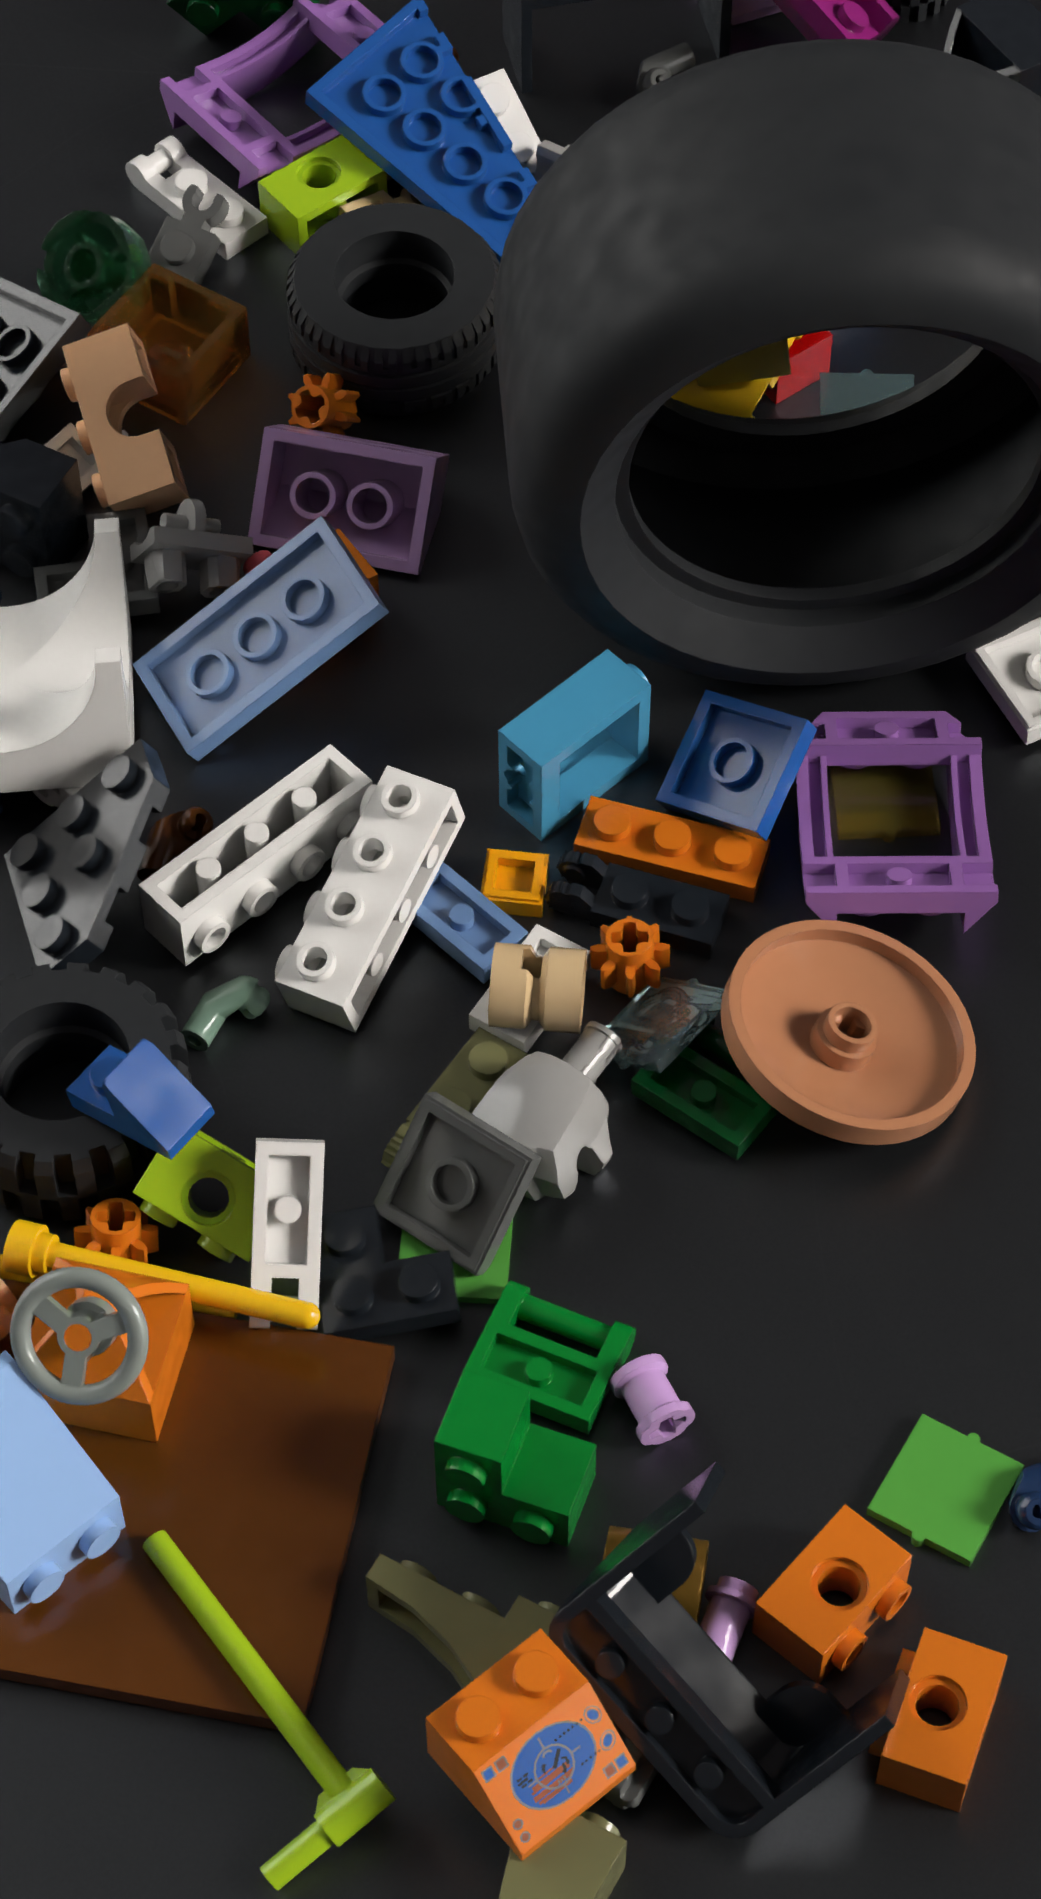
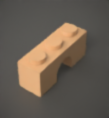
(107, 378)

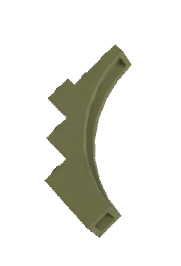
(468, 1640)

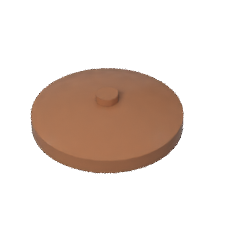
(848, 1032)

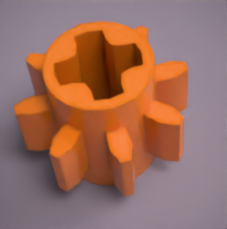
(323, 404)
(630, 956)
(118, 1230)

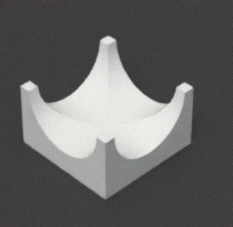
(68, 675)

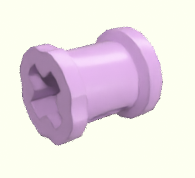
(652, 1399)

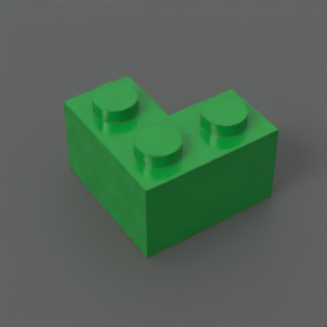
(507, 1469)

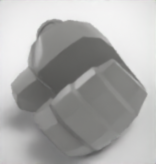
(557, 1111)

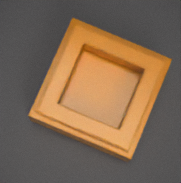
(516, 881)

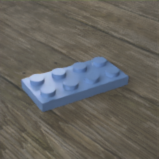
(260, 638)

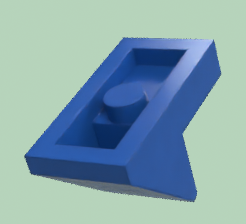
(141, 1098)

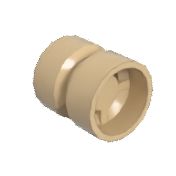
(537, 987)

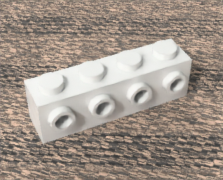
(253, 856)
(369, 898)

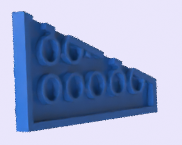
(426, 124)

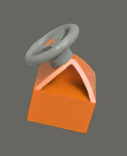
(103, 1345)

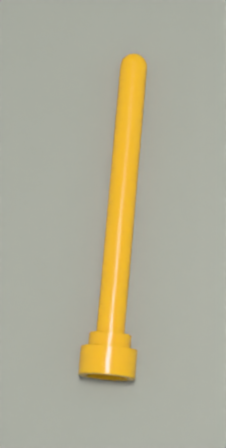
(33, 1251)

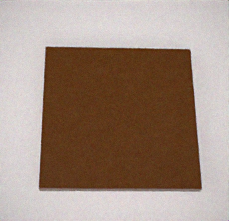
(258, 1495)

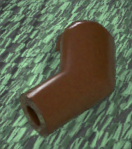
(172, 837)

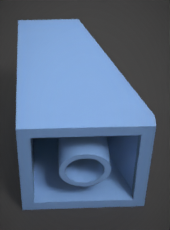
(51, 1496)

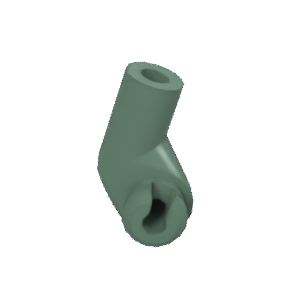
(218, 1003)

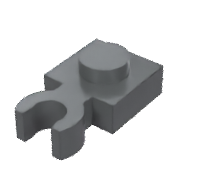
(188, 244)

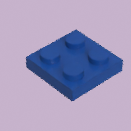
(736, 764)

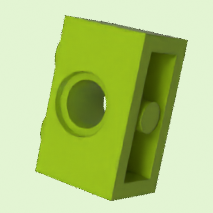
(314, 187)
(168, 1195)

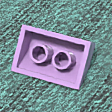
(371, 490)

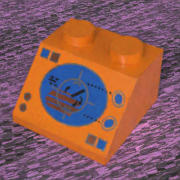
(529, 1744)

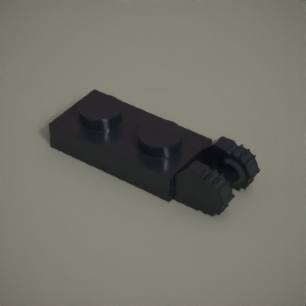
(685, 913)

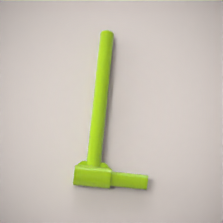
(348, 1796)

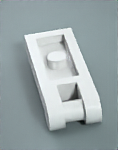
(243, 222)
(287, 1217)

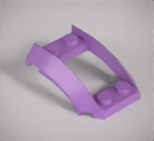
(217, 92)
(896, 883)

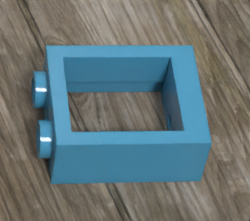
(574, 744)

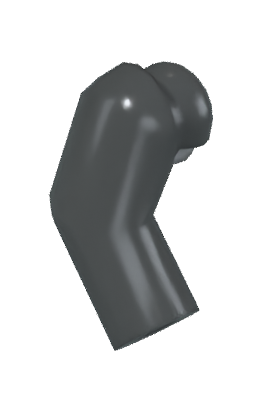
(665, 65)

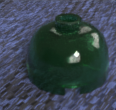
(91, 262)

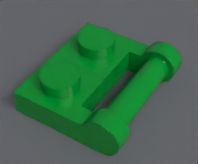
(561, 1380)

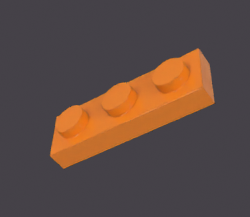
(673, 847)

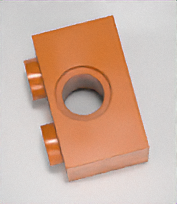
(842, 1557)
(931, 1759)

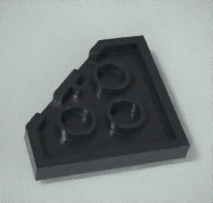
(31, 348)
(85, 855)

